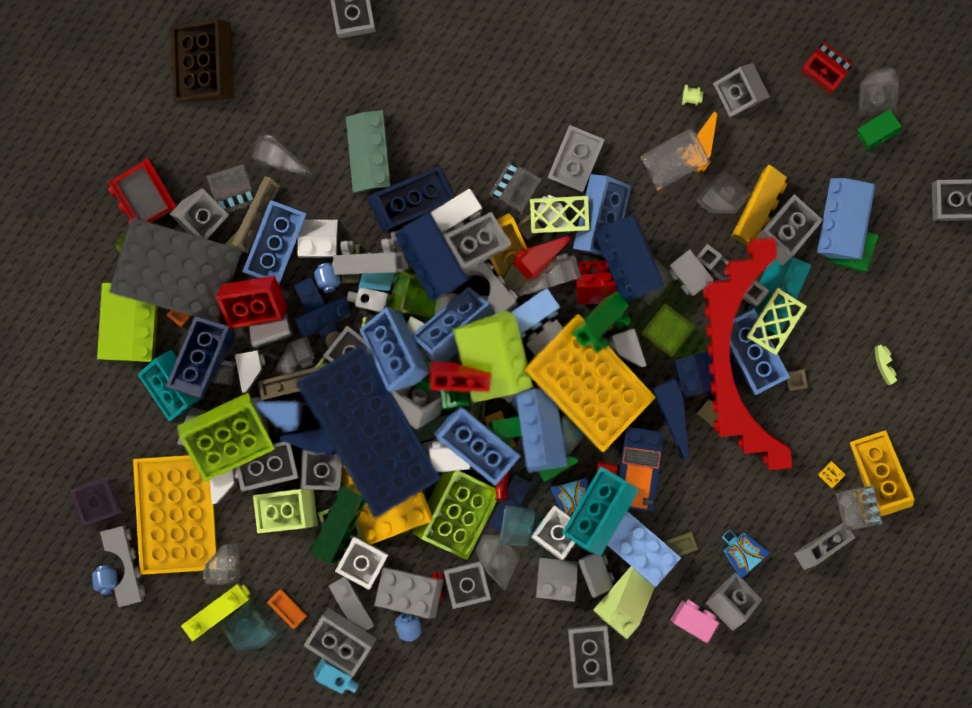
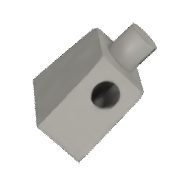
(376, 303)

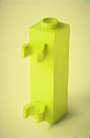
(216, 611)

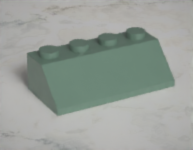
(368, 151)

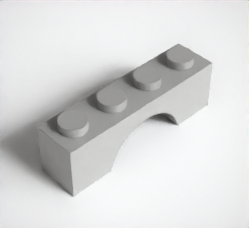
(715, 265)
(499, 297)
(118, 542)

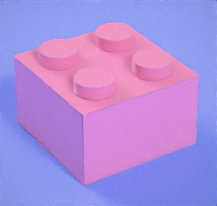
(694, 621)

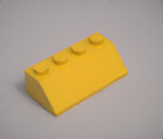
(760, 204)

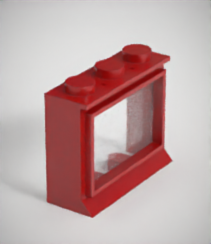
(142, 193)

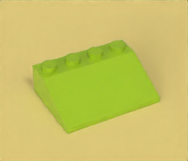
(126, 328)
(496, 348)
(225, 437)
(459, 512)

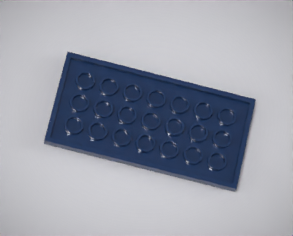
(368, 431)

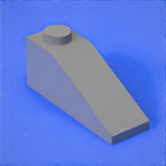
(823, 546)
(351, 603)

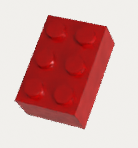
(252, 302)

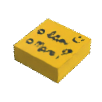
(831, 474)

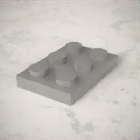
(575, 158)

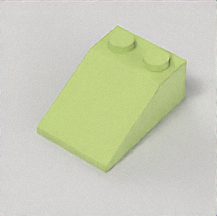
(285, 510)
(626, 602)

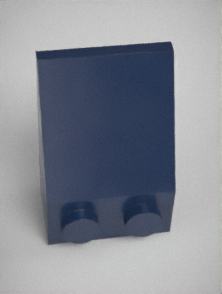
(695, 375)
(311, 440)

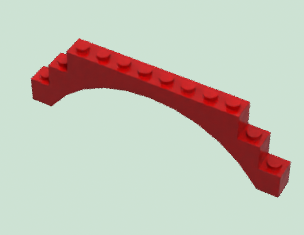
(723, 302)

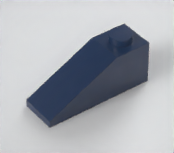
(312, 300)

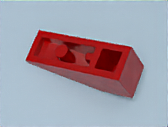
(536, 258)
(458, 377)

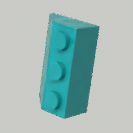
(155, 378)

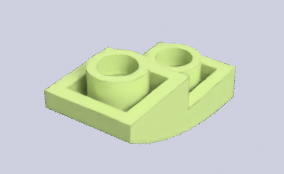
(883, 357)

